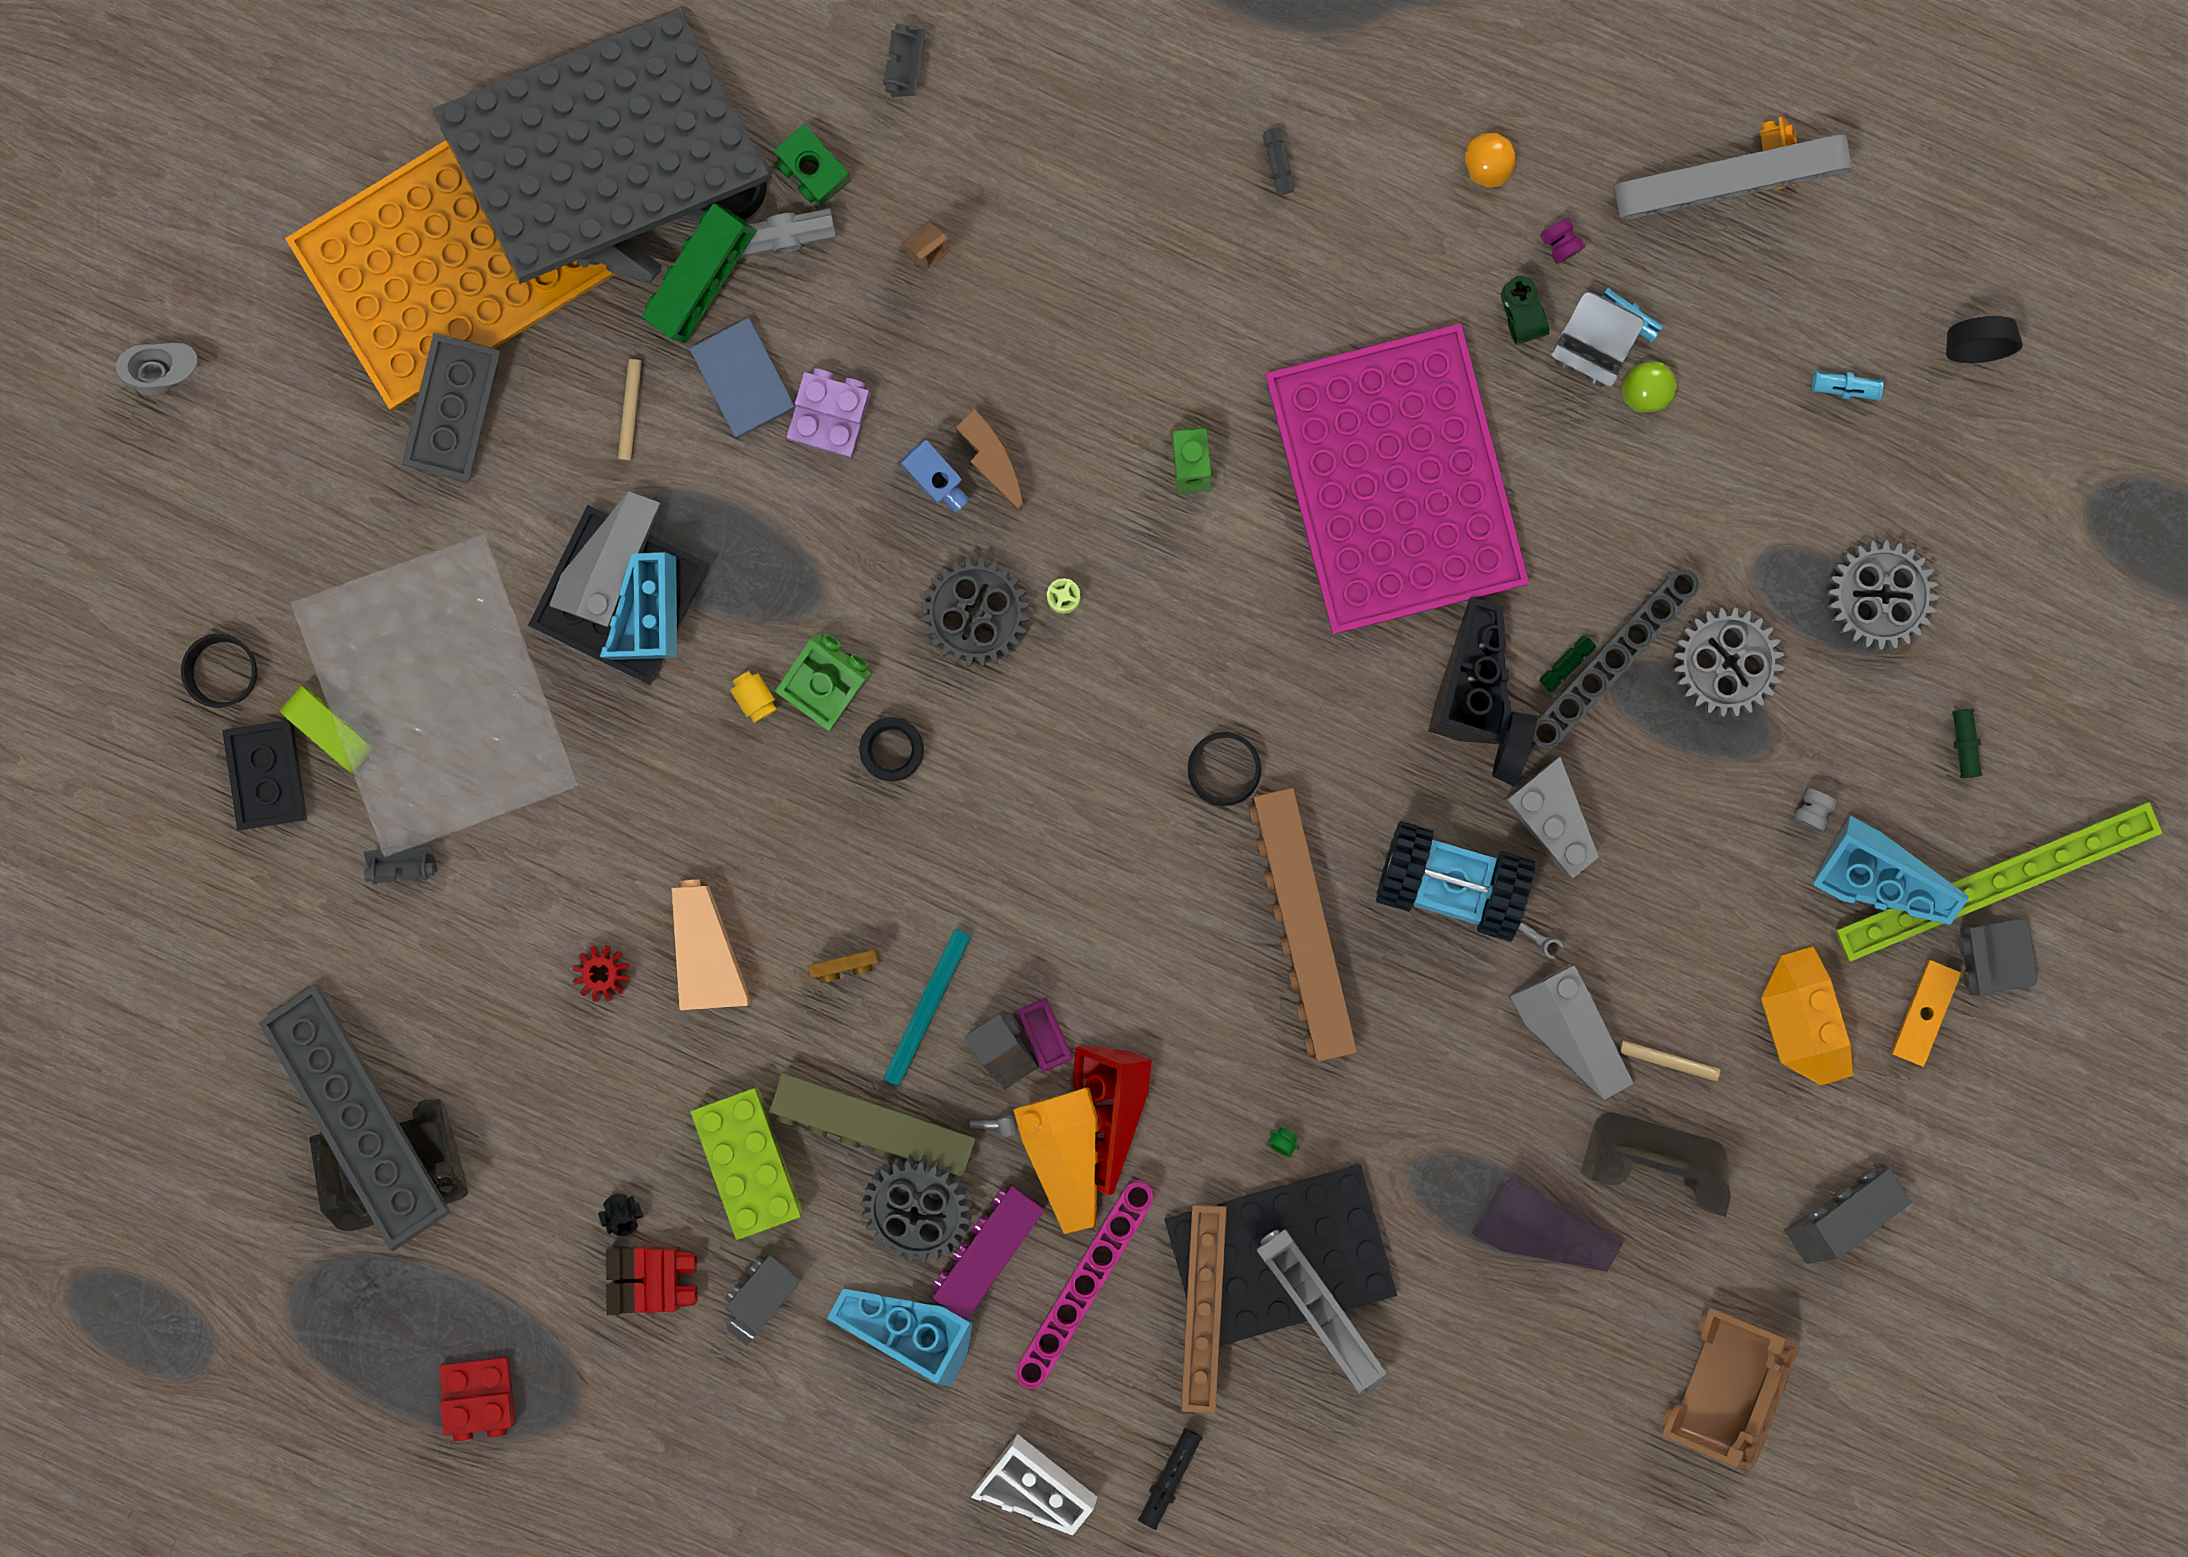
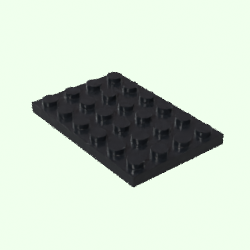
(1330, 1224)

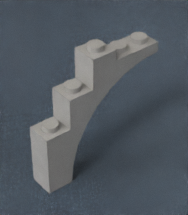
(1322, 1311)

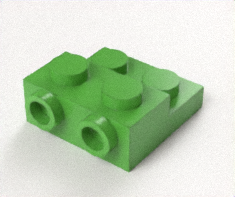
(824, 680)

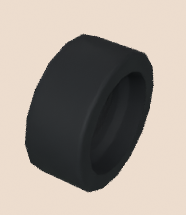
(866, 749)

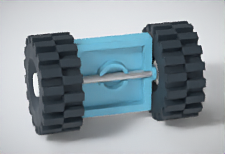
(1456, 881)

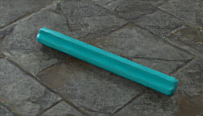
(926, 1007)

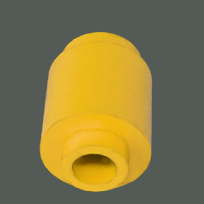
(753, 696)

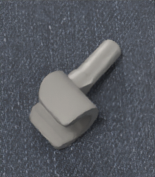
(1540, 939)
(1007, 1125)

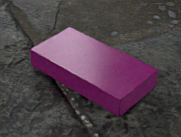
(1044, 1034)

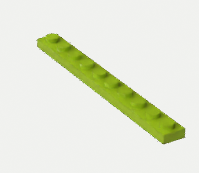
(2008, 878)

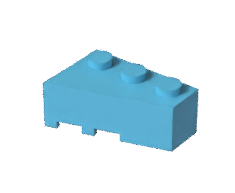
(646, 610)

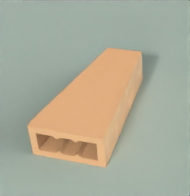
(704, 956)

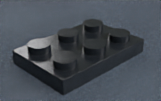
(264, 775)

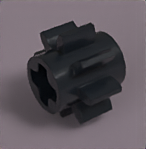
(620, 1214)

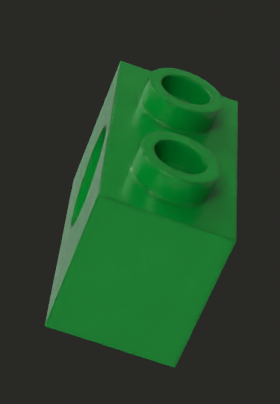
(805, 147)

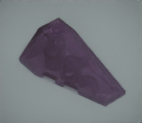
(1536, 1227)

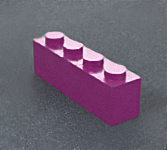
(988, 1252)

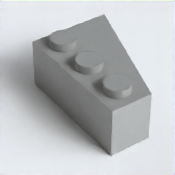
(1554, 818)

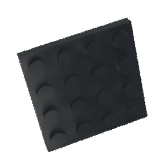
(592, 637)

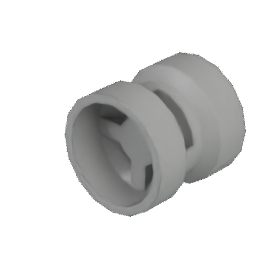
(1815, 810)

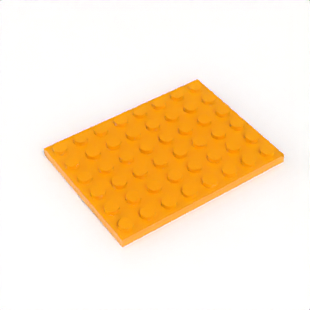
(422, 262)

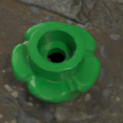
(1283, 1141)

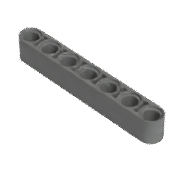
(1627, 651)

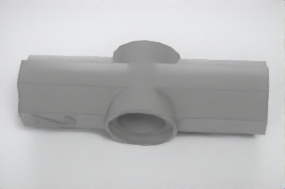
(790, 231)

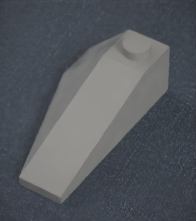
(1568, 1022)

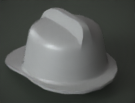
(156, 367)

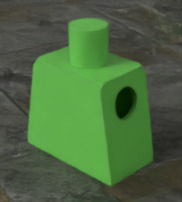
(1191, 459)

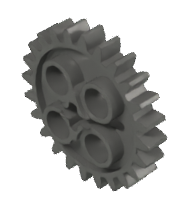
(946, 601)
(919, 1182)

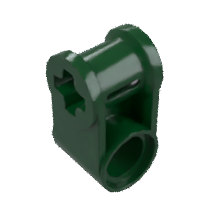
(1524, 316)

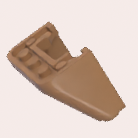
(1732, 1390)

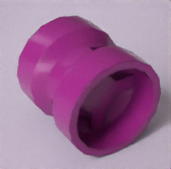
(1568, 246)

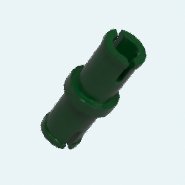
(1967, 743)

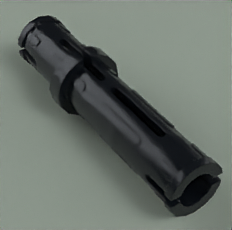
(1151, 1515)

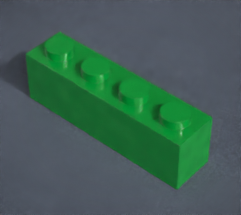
(698, 273)

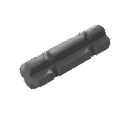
(1278, 161)

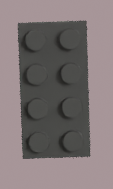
(451, 407)

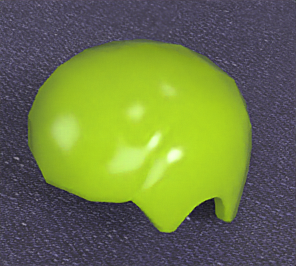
(1649, 387)

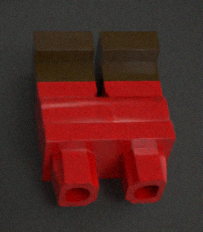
(660, 1280)

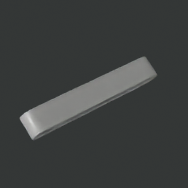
(1733, 177)

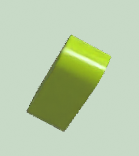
(315, 721)

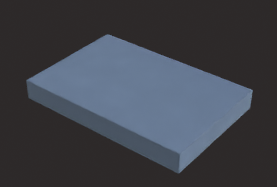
(742, 378)

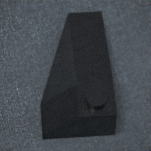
(1474, 687)

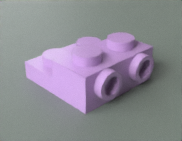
(828, 413)

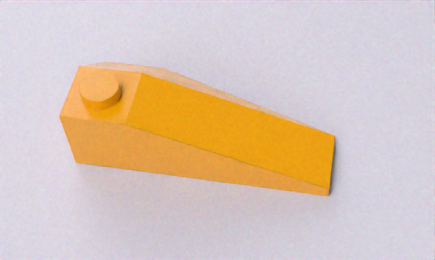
(1062, 1150)

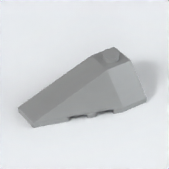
(595, 575)

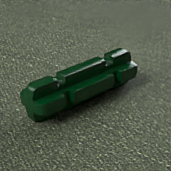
(1567, 663)

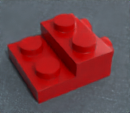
(477, 1398)

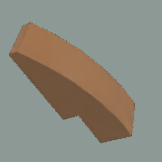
(926, 246)
(991, 458)

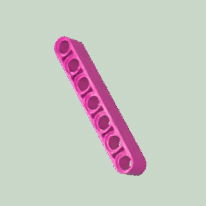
(1082, 1300)

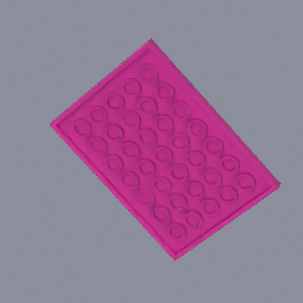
(1396, 479)

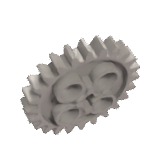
(1882, 565)
(1751, 642)

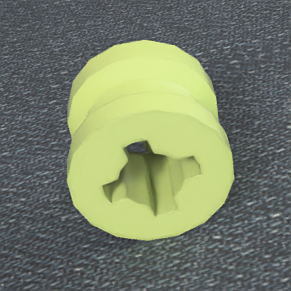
(1065, 591)

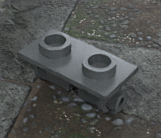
(902, 74)
(410, 864)

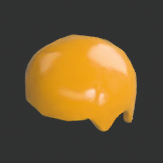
(1490, 159)

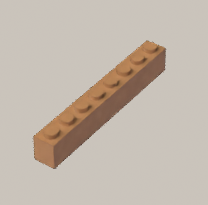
(1304, 925)

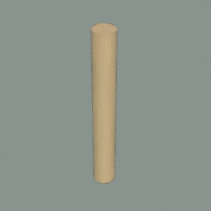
(629, 410)
(1669, 1060)

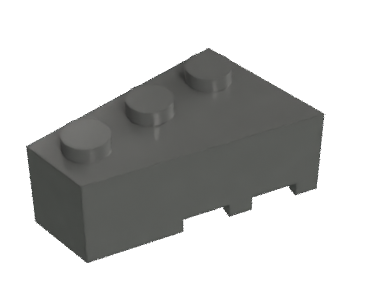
(1001, 1049)
(1848, 1216)

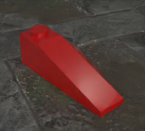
(1119, 1091)

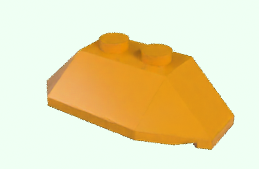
(1807, 1018)

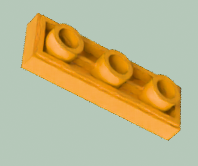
(1934, 993)

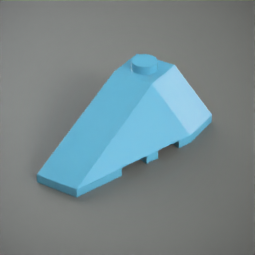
(1879, 872)
(911, 1332)

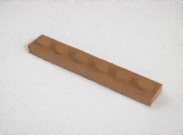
(1203, 1308)

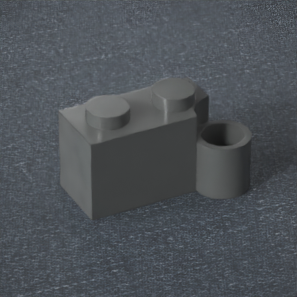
(759, 1297)

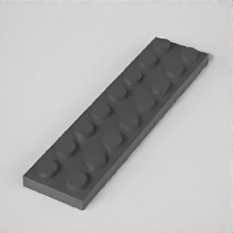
(354, 1118)

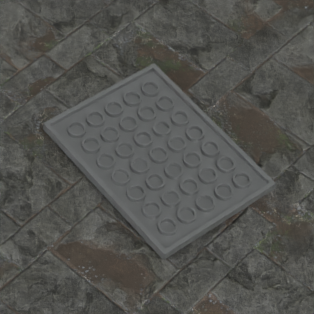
(599, 145)

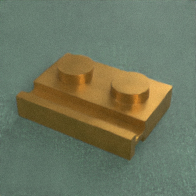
(859, 963)

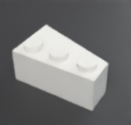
(1035, 1487)

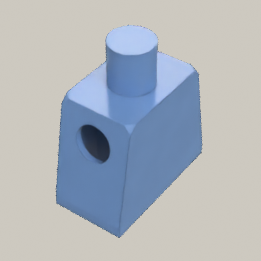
(922, 464)

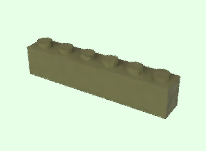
(870, 1123)

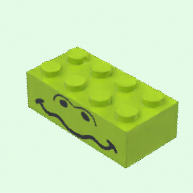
(747, 1163)

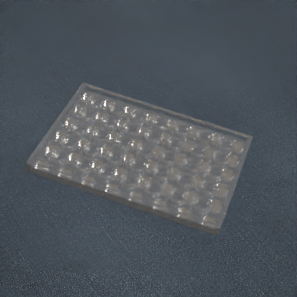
(434, 695)

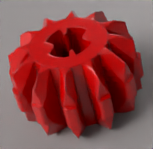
(601, 985)

